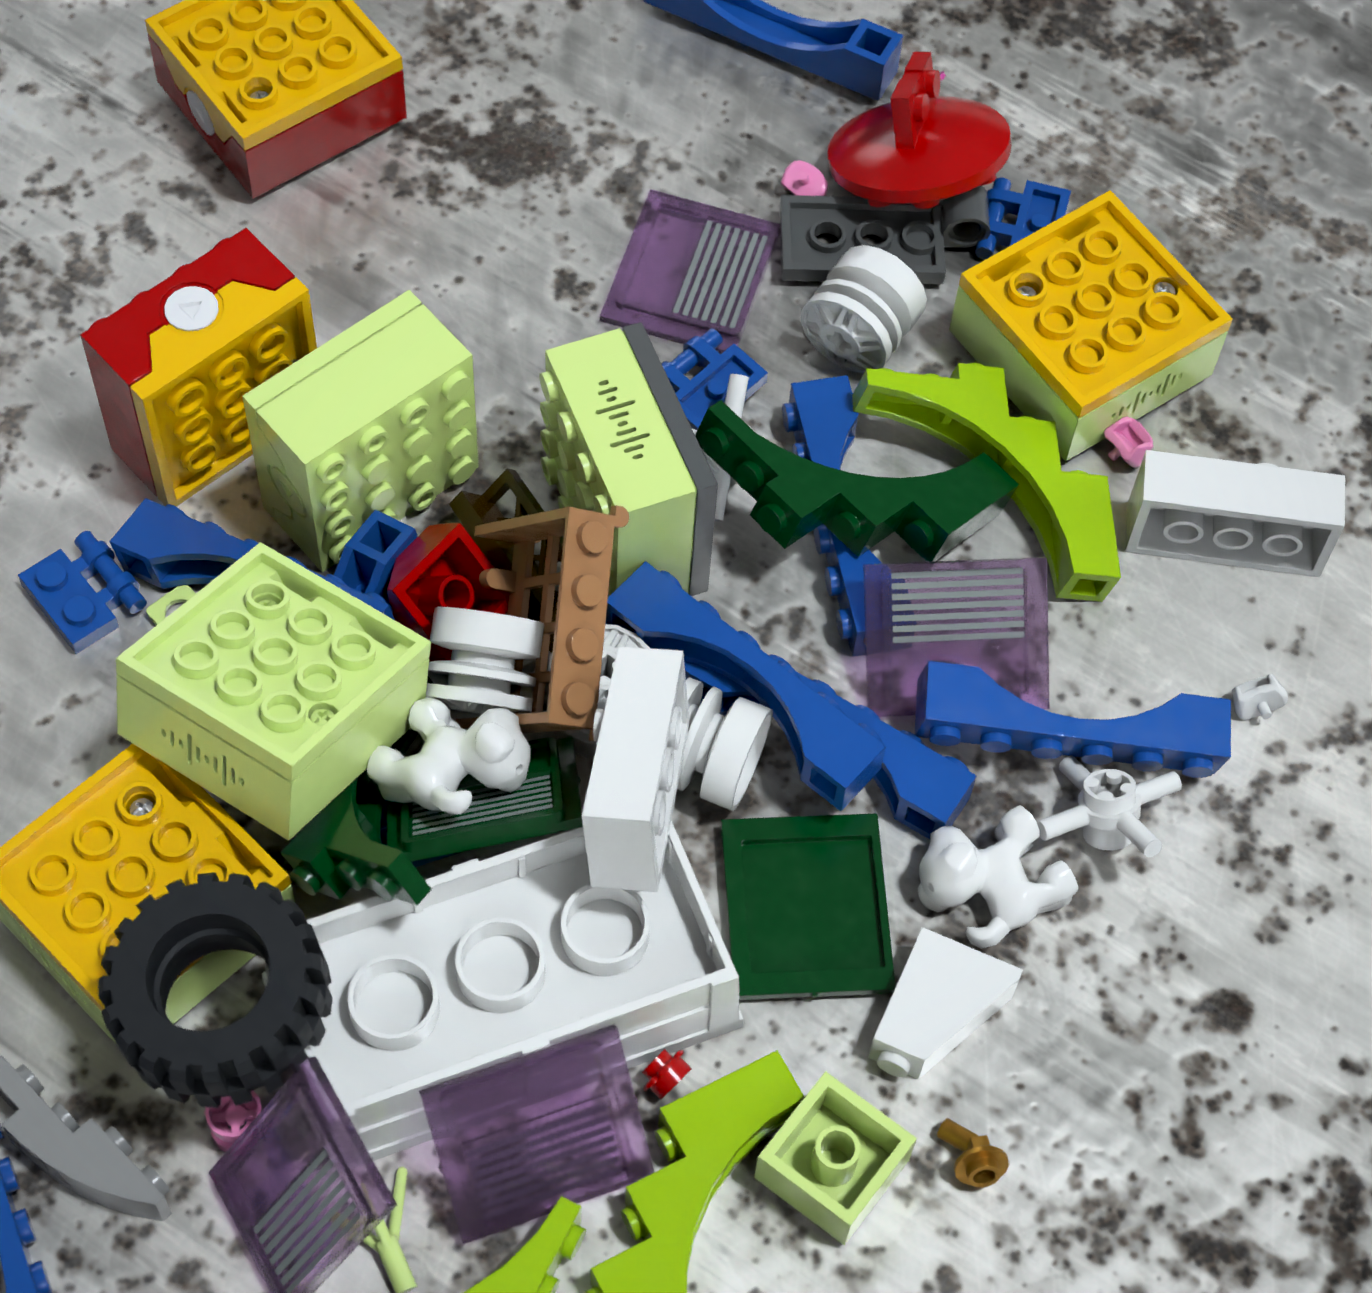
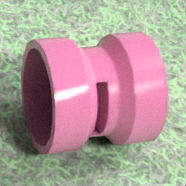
(232, 1116)

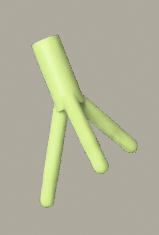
(387, 1241)

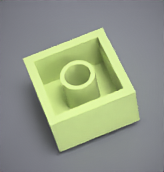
(834, 1157)

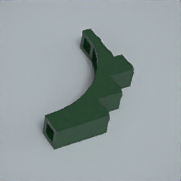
(860, 510)
(345, 847)

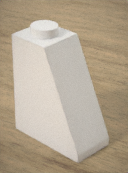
(939, 1003)

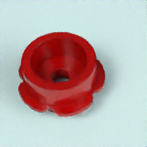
(665, 1073)

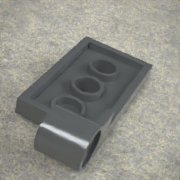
(908, 232)

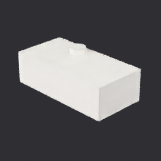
(1235, 513)
(636, 769)

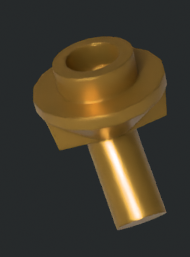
(980, 1162)

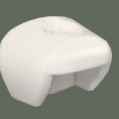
(1259, 697)

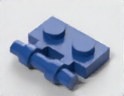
(1034, 210)
(712, 382)
(70, 601)

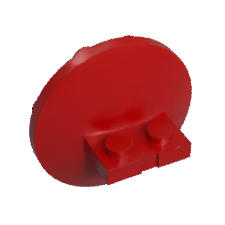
(919, 144)

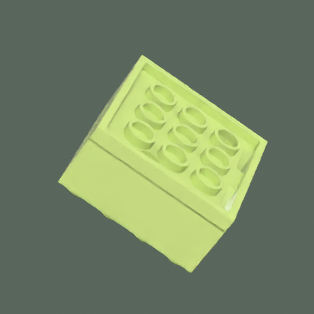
(364, 427)
(271, 688)

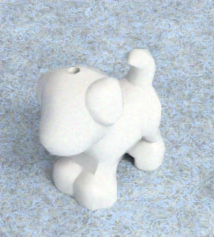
(489, 751)
(957, 871)

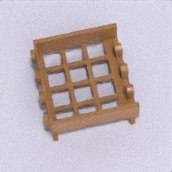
(579, 612)

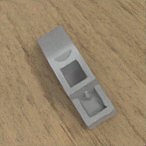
(76, 1156)

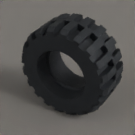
(176, 933)

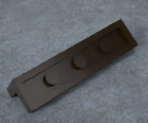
(481, 509)

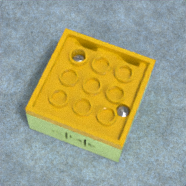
(1089, 322)
(106, 850)

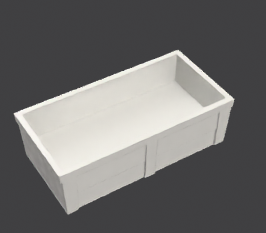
(506, 966)

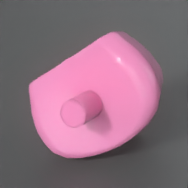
(804, 179)
(1130, 441)

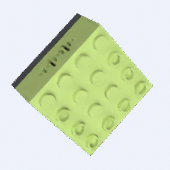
(626, 442)

